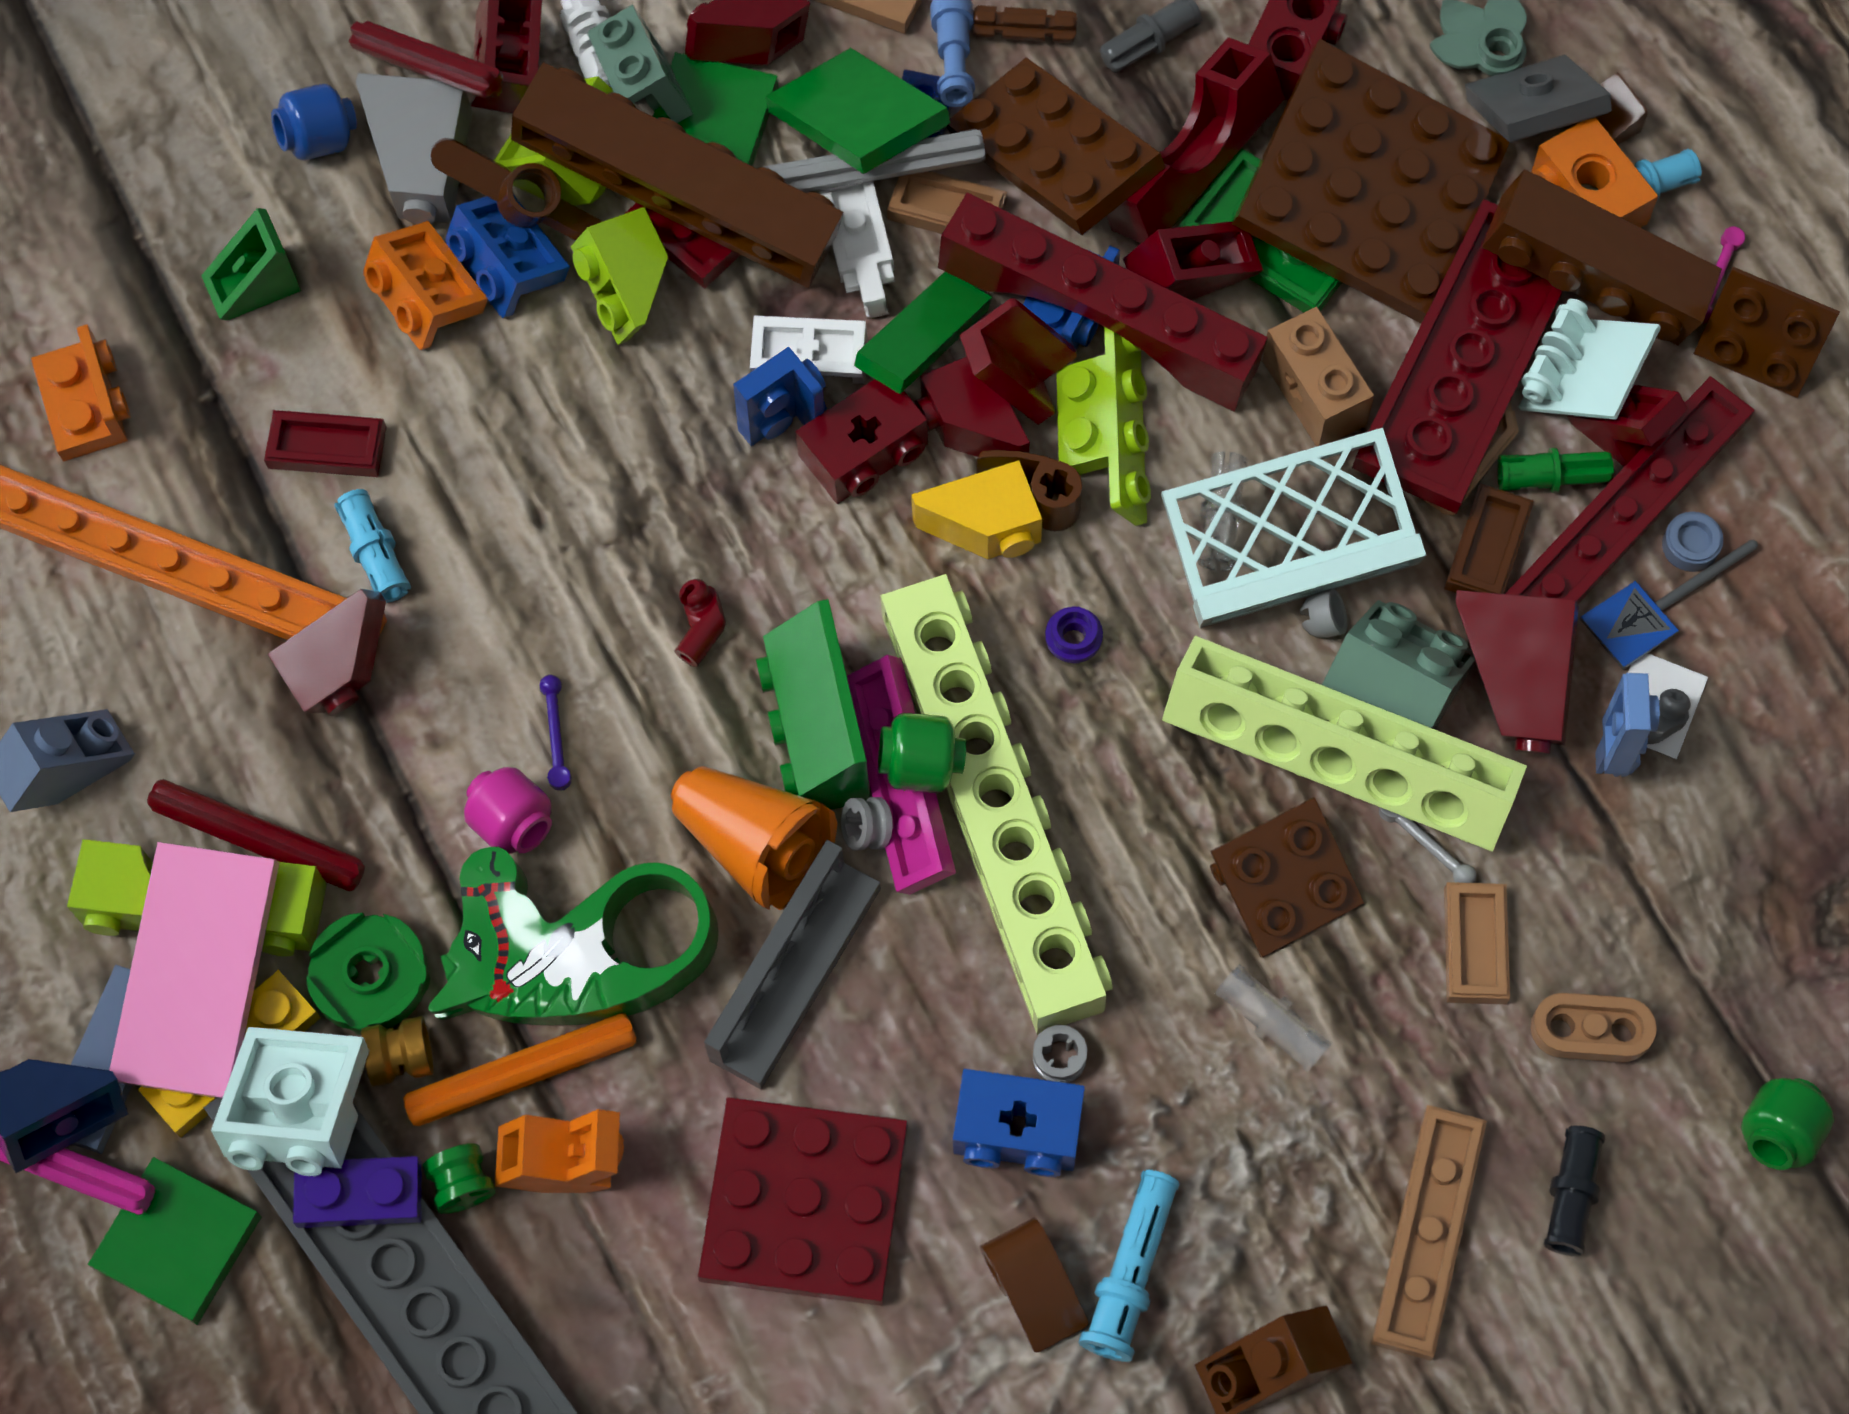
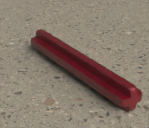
(426, 59)
(254, 833)

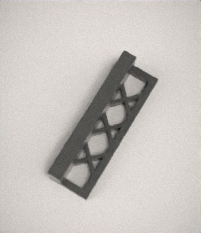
(791, 967)

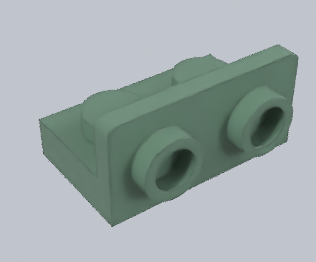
(638, 64)

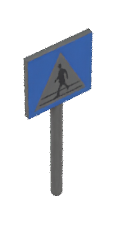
(1634, 624)

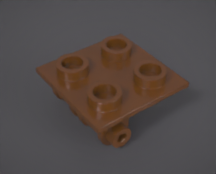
(1766, 332)
(1286, 877)

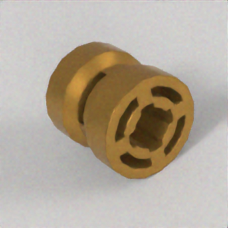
(398, 1051)

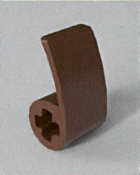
(1046, 478)
(1035, 1284)

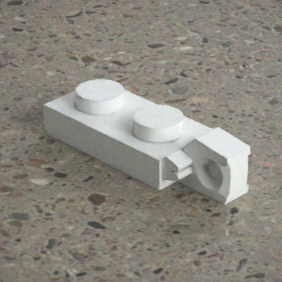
(862, 245)

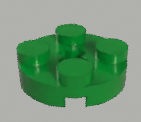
(371, 939)

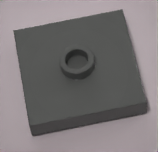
(1538, 98)

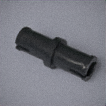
(1574, 1190)

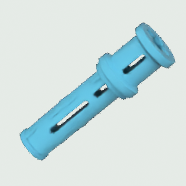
(1123, 1293)

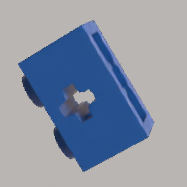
(988, 1108)

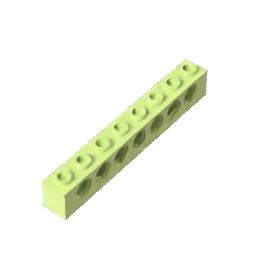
(1050, 994)

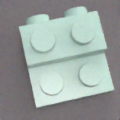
(291, 1100)

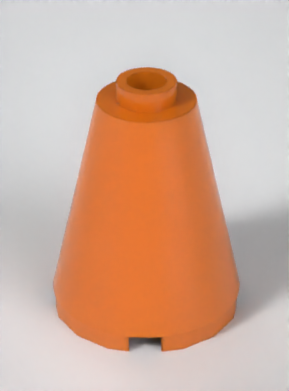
(754, 830)

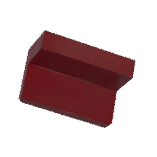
(1015, 355)

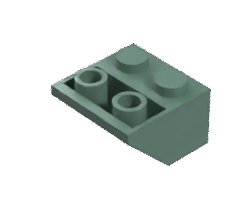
(1401, 664)

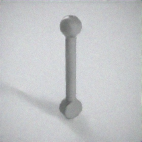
(1461, 873)

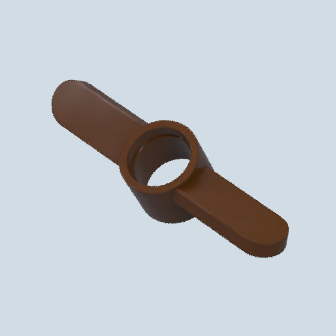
(497, 182)

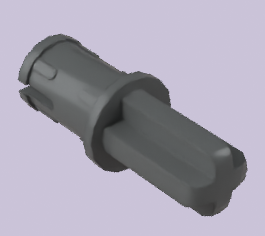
(1150, 34)

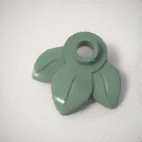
(1476, 32)

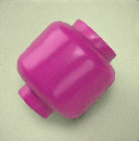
(508, 810)

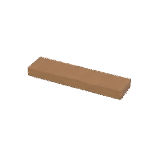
(1428, 1233)

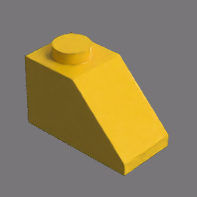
(982, 512)

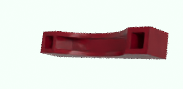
(1019, 258)

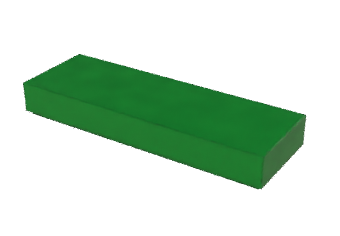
(922, 332)

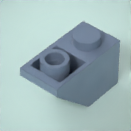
(58, 757)

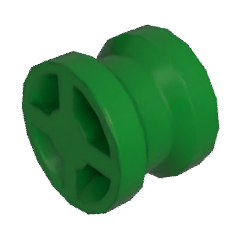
(458, 1178)

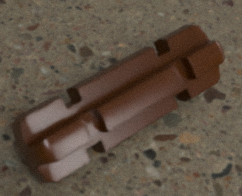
(1024, 24)

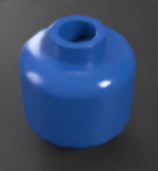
(313, 121)

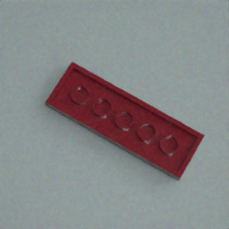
(1461, 370)

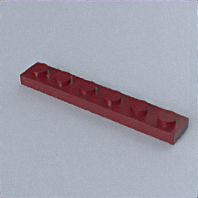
(1636, 497)

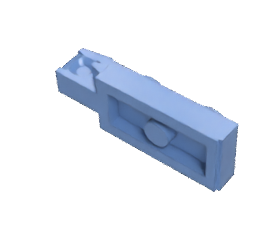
(1627, 726)

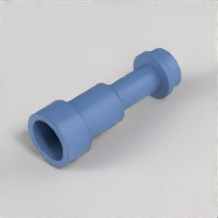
(952, 24)

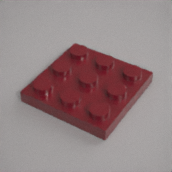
(803, 1201)

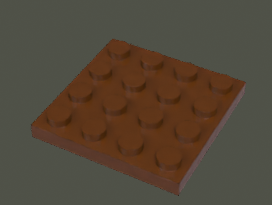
(1370, 181)

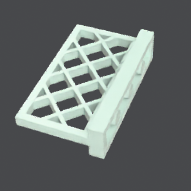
(1305, 575)

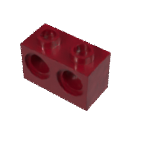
(1291, 37)

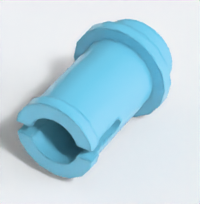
(1671, 171)

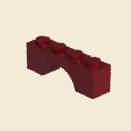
(1230, 103)

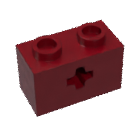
(510, 41)
(862, 440)

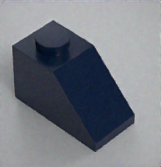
(52, 1107)

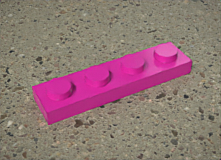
(918, 842)

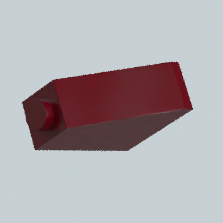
(1524, 661)

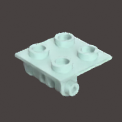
(1586, 364)

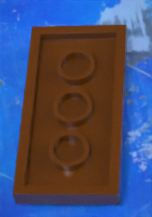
(1058, 146)

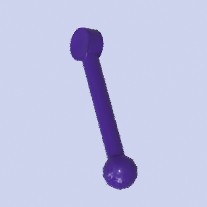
(558, 776)

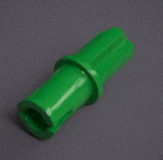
(1553, 470)

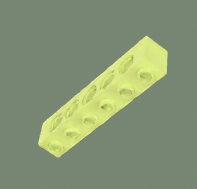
(1343, 743)

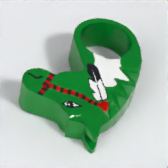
(559, 972)

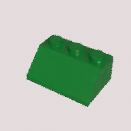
(814, 709)

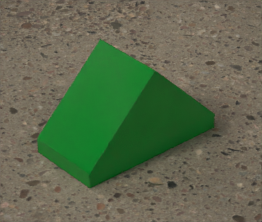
(250, 270)

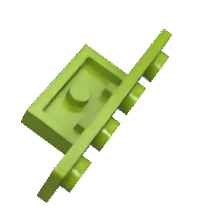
(1104, 423)

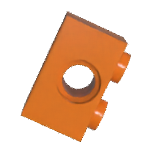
(1592, 157)

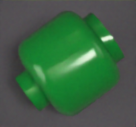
(920, 752)
(1787, 1123)

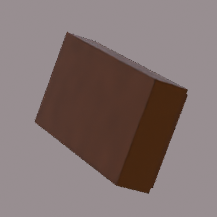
(1489, 541)

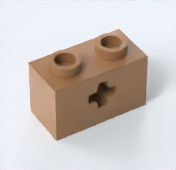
(1317, 377)

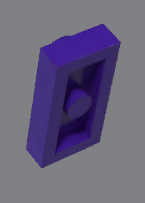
(360, 1193)

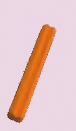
(519, 1069)

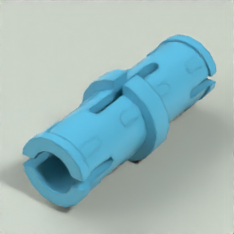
(372, 545)

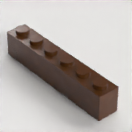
(676, 174)

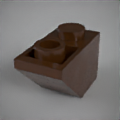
(1274, 1362)

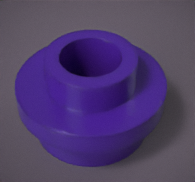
(1074, 619)

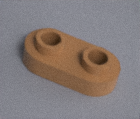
(1591, 1027)

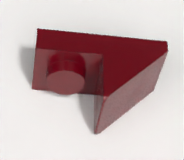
(1641, 422)

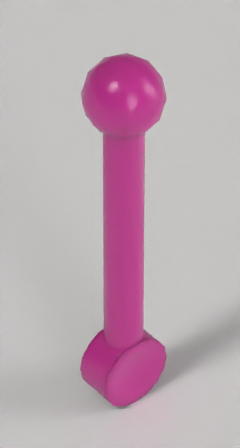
(1731, 241)

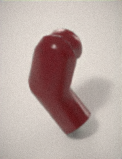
(705, 621)

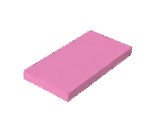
(193, 969)

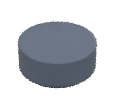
(1692, 541)

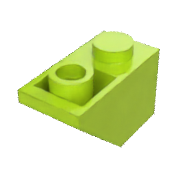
(623, 268)

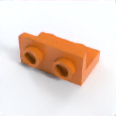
(421, 282)
(79, 396)

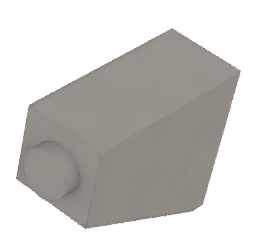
(405, 124)

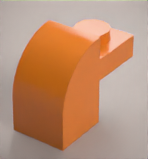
(559, 1154)

